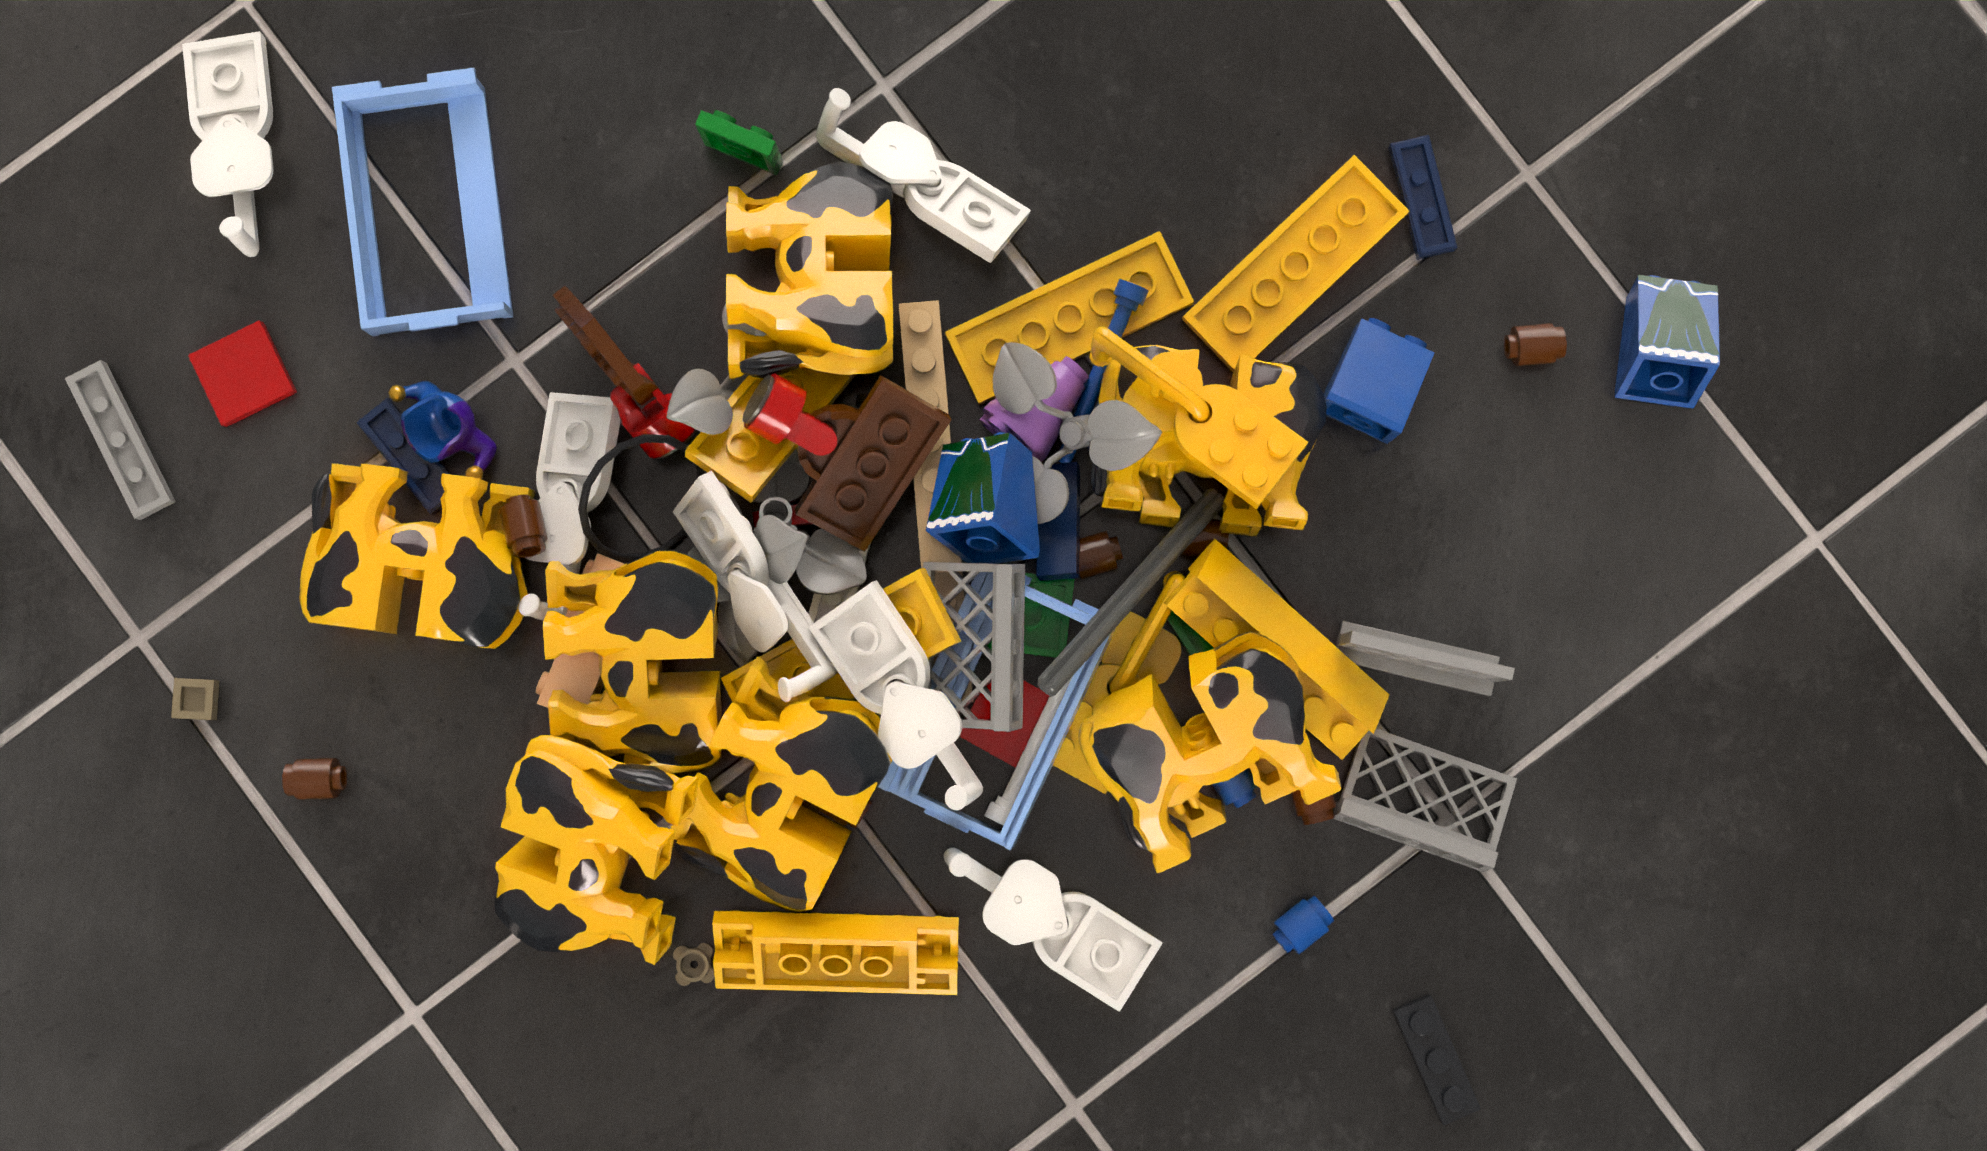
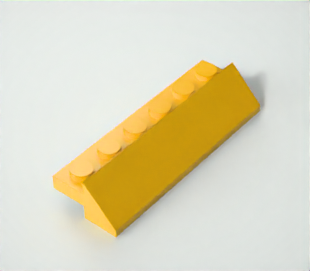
(1228, 599)
(836, 952)

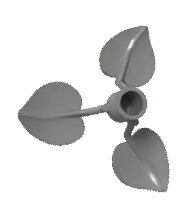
(703, 401)
(1113, 430)
(783, 551)
(827, 562)

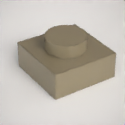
(195, 699)

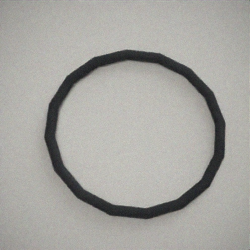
(648, 438)

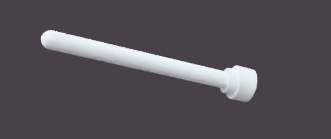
(1000, 809)

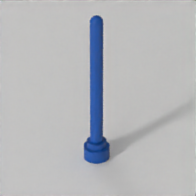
(1127, 299)

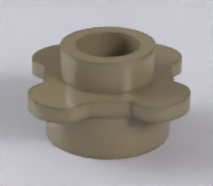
(685, 956)

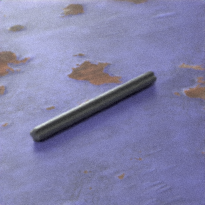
(1130, 593)

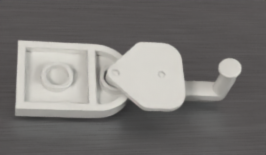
(231, 116)
(933, 189)
(573, 439)
(759, 605)
(870, 650)
(1067, 929)

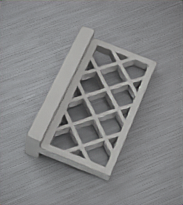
(1006, 639)
(1421, 659)
(1424, 833)

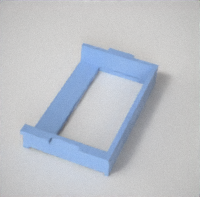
(476, 193)
(908, 782)

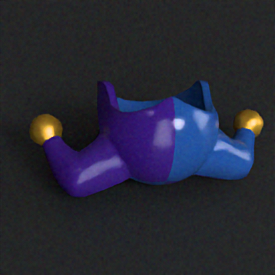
(442, 426)

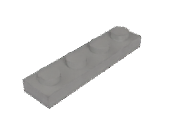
(120, 440)

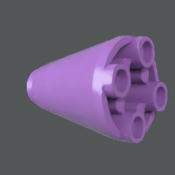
(1036, 428)

